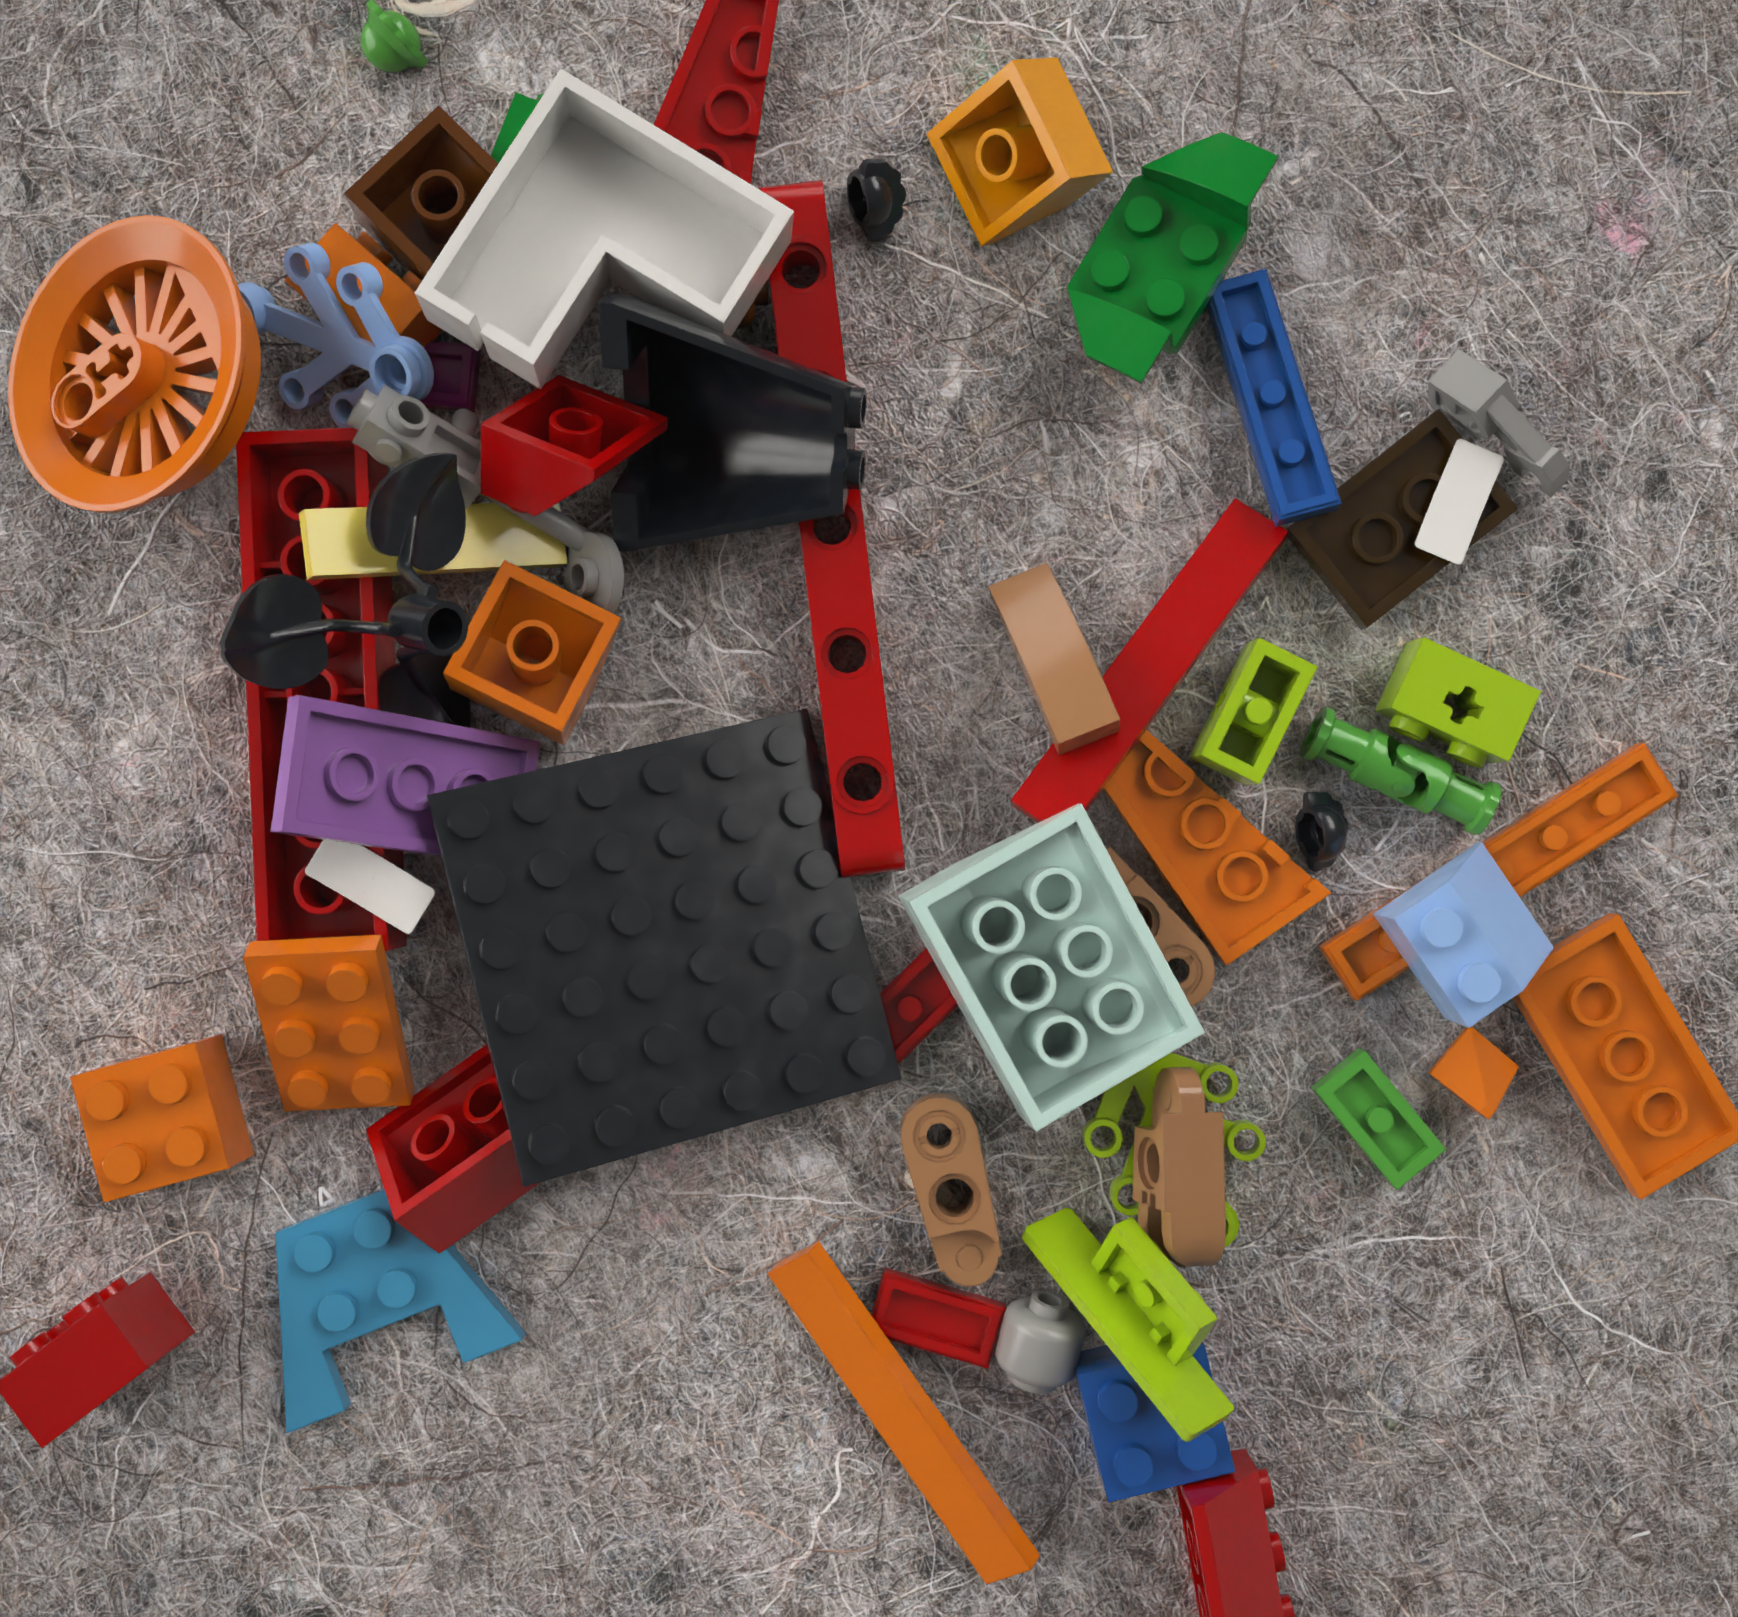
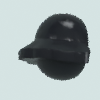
(882, 195)
(1321, 829)

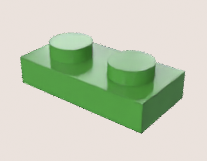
(1378, 1118)

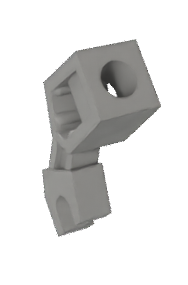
(1487, 406)

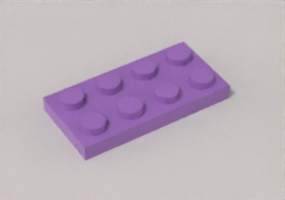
(369, 771)

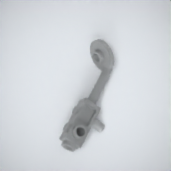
(402, 428)

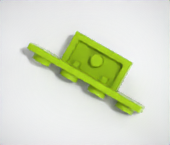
(1139, 1311)

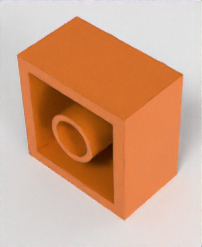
(162, 1118)

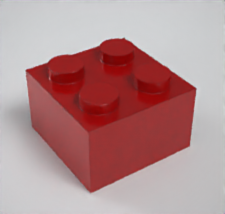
(91, 1355)

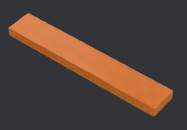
(1526, 853)
(903, 1414)

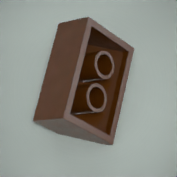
(421, 191)

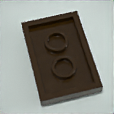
(1369, 543)

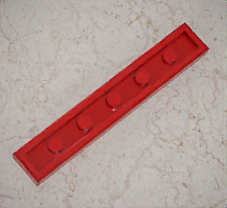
(1159, 658)

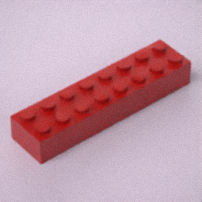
(276, 481)

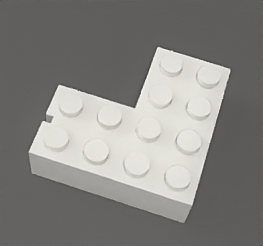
(593, 202)

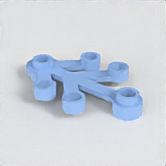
(389, 358)

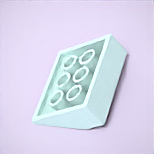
(1052, 965)

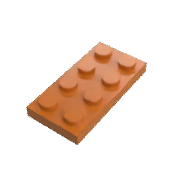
(1627, 1057)

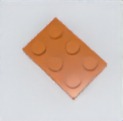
(330, 1022)

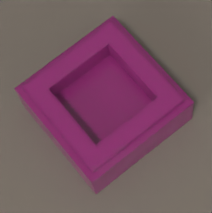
(454, 376)

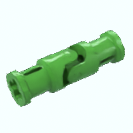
(1393, 767)

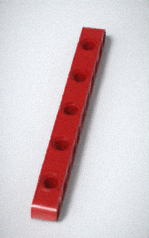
(838, 573)

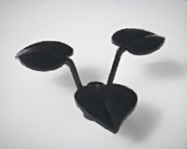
(278, 625)

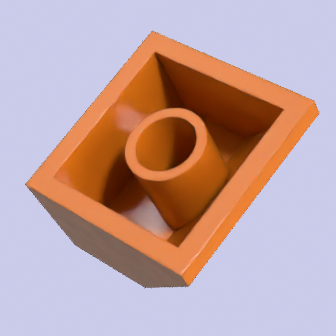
(533, 652)

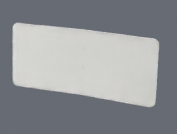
(1459, 501)
(371, 883)

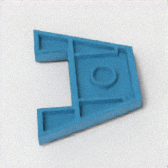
(360, 1273)

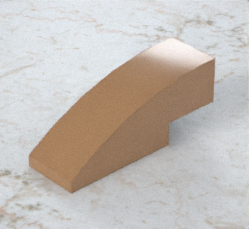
(1055, 659)

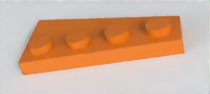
(1210, 856)

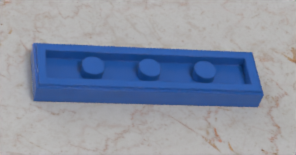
(1272, 399)

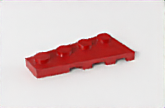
(722, 82)

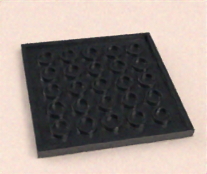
(662, 943)

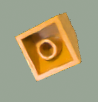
(1019, 149)

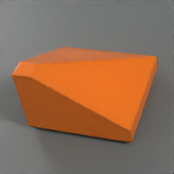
(1475, 1072)

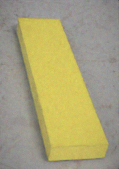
(339, 546)

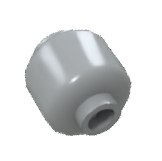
(1040, 1342)

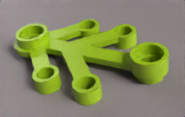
(1114, 1101)

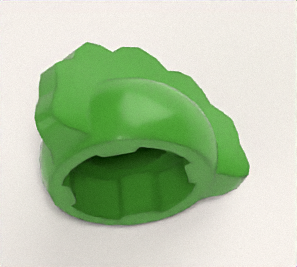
(391, 40)

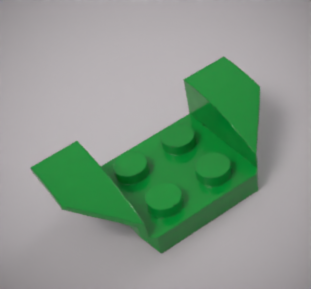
(1166, 251)

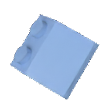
(1466, 936)

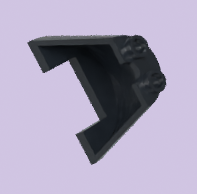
(745, 435)

